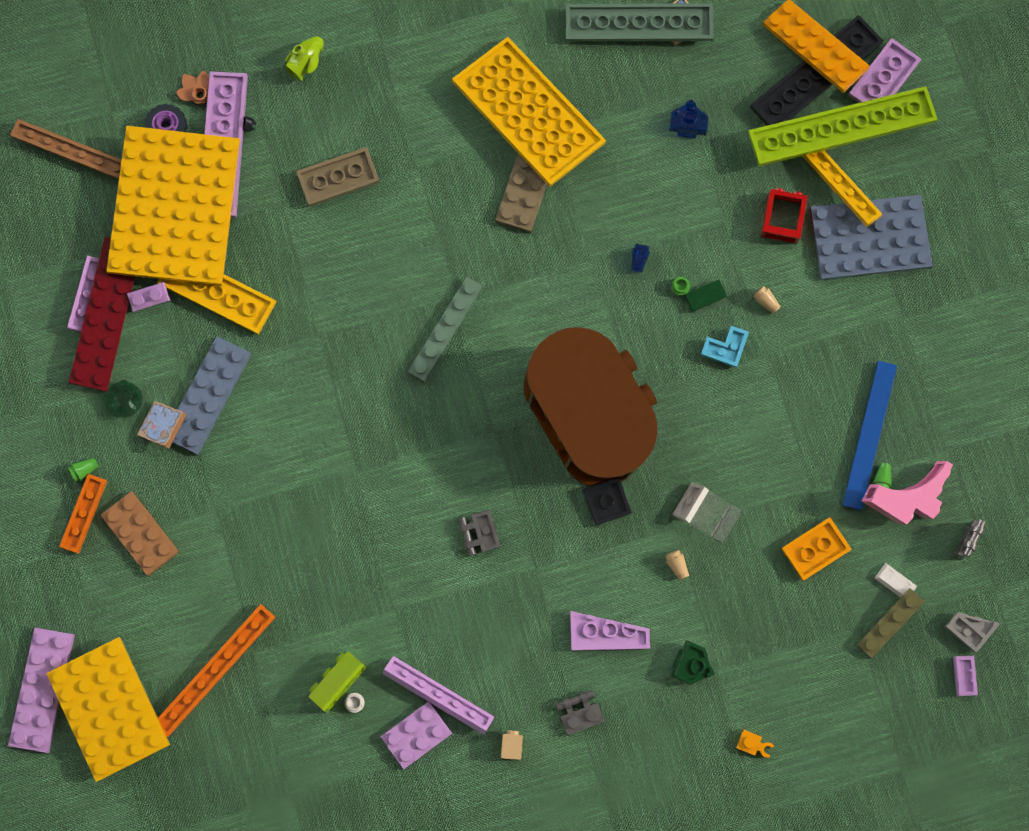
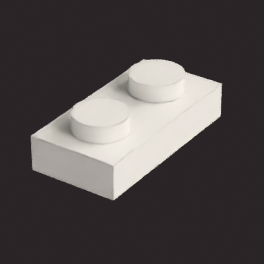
(690, 502)

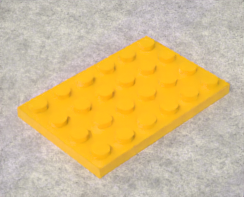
(108, 709)

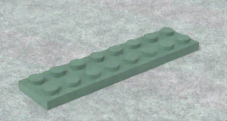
(639, 22)

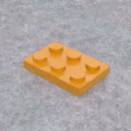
(816, 549)

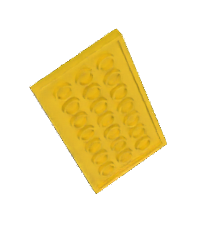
(528, 111)

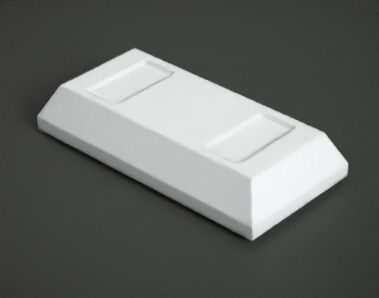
(894, 580)

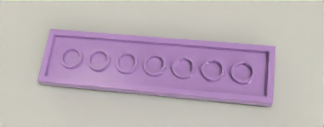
(226, 113)

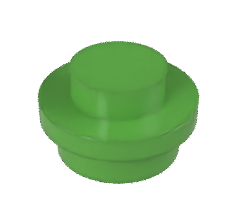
(680, 286)

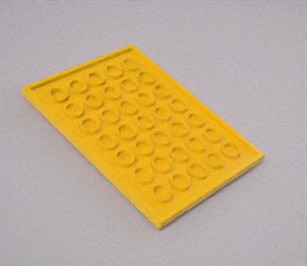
(173, 205)

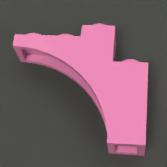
(919, 498)

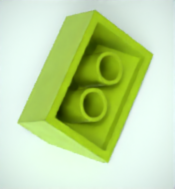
(336, 681)

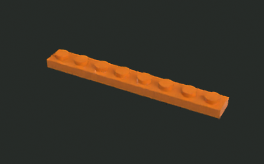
(215, 669)

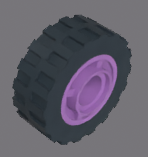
(164, 115)

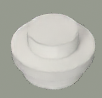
(354, 702)

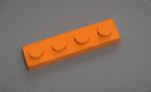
(83, 513)

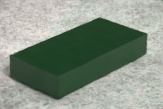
(705, 295)

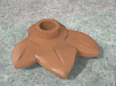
(193, 87)

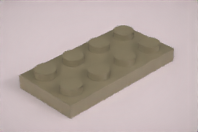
(337, 176)
(521, 197)

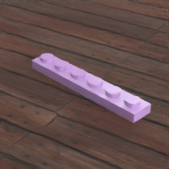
(438, 695)

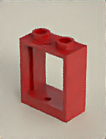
(779, 233)

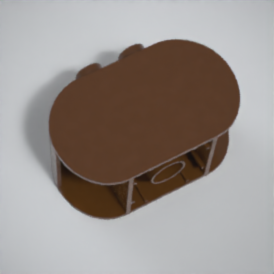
(591, 405)

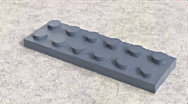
(210, 393)

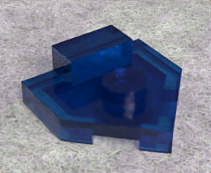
(689, 121)

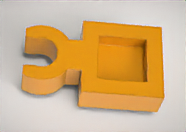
(751, 744)

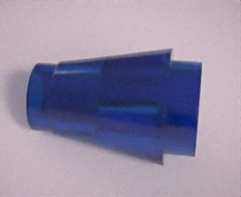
(639, 257)

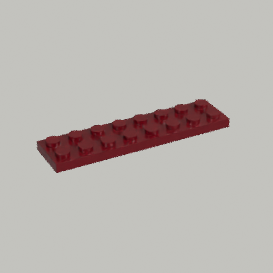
(101, 326)

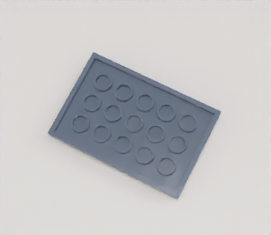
(888, 245)

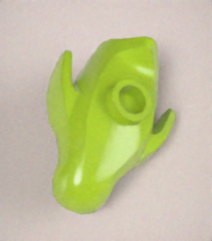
(304, 57)

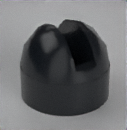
(248, 122)

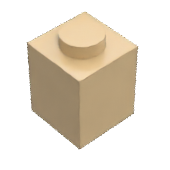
(511, 745)

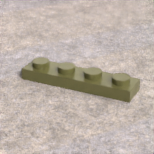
(890, 623)

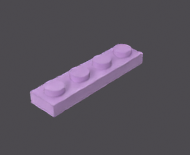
(83, 294)

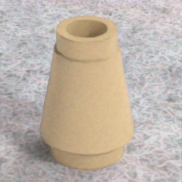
(766, 299)
(677, 564)

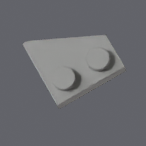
(971, 630)

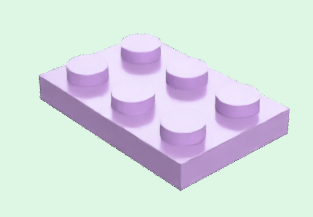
(416, 735)

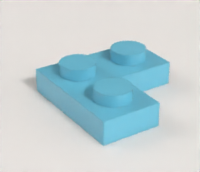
(728, 352)

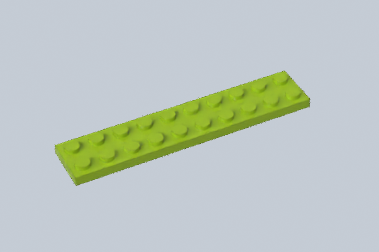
(842, 126)

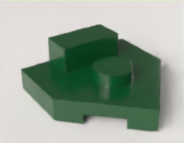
(691, 664)

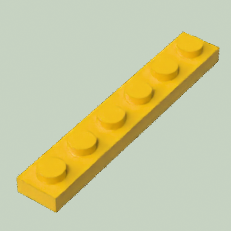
(844, 187)

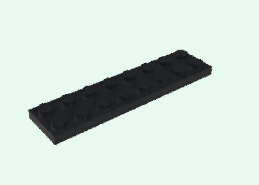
(805, 84)

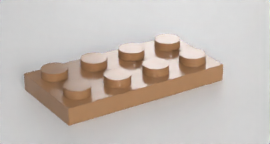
(140, 533)

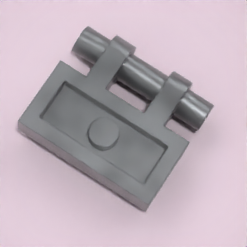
(485, 532)
(969, 539)
(582, 718)

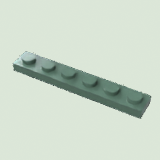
(445, 329)

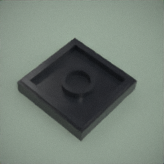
(607, 501)

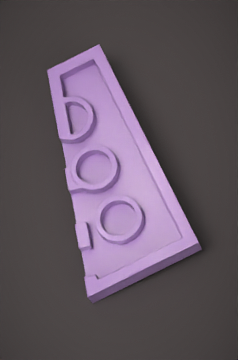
(605, 634)

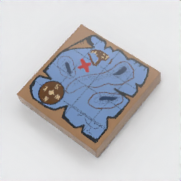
(161, 424)

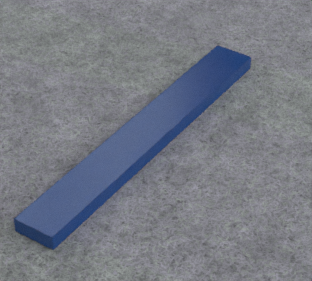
(869, 435)

